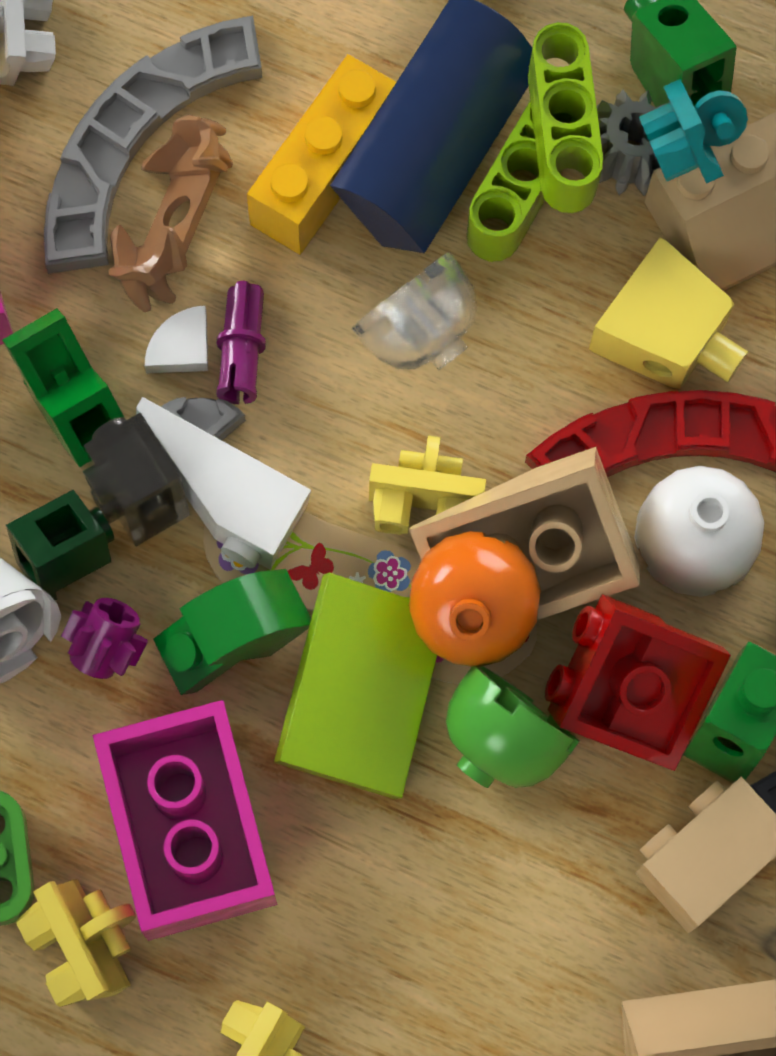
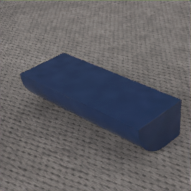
(436, 125)

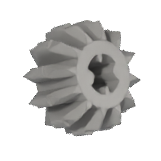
(621, 159)

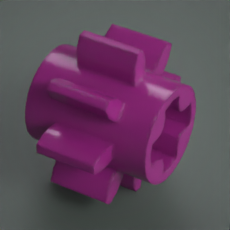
(104, 638)

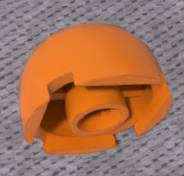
(474, 599)

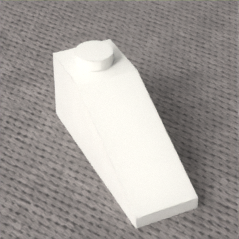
(234, 494)

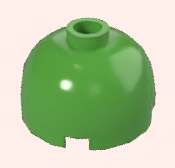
(504, 732)

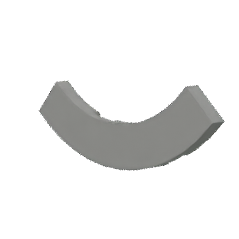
(123, 121)

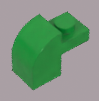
(62, 382)
(232, 624)

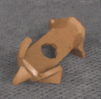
(193, 164)

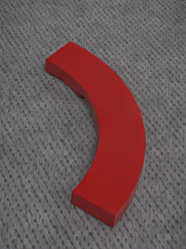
(670, 427)

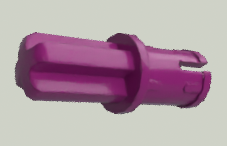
(241, 343)

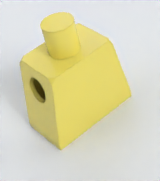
(668, 322)

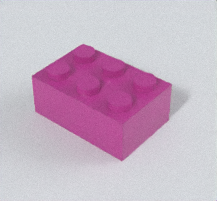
(184, 820)

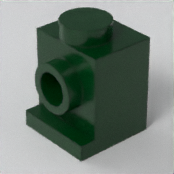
(60, 542)

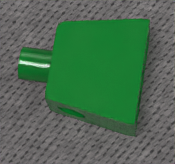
(676, 43)
(739, 712)

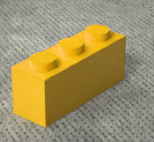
(295, 188)

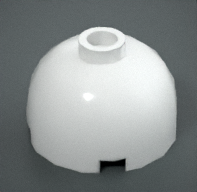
(699, 530)

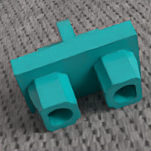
(685, 132)

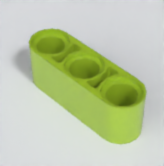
(570, 92)
(505, 196)

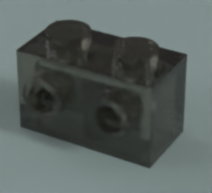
(134, 478)

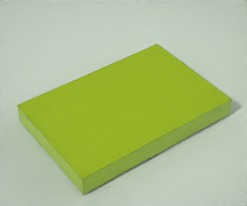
(357, 690)

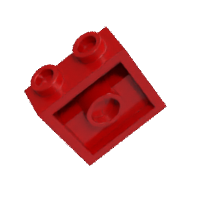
(634, 682)

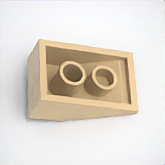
(561, 522)

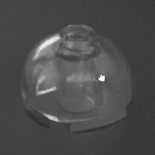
(422, 318)

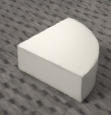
(179, 343)

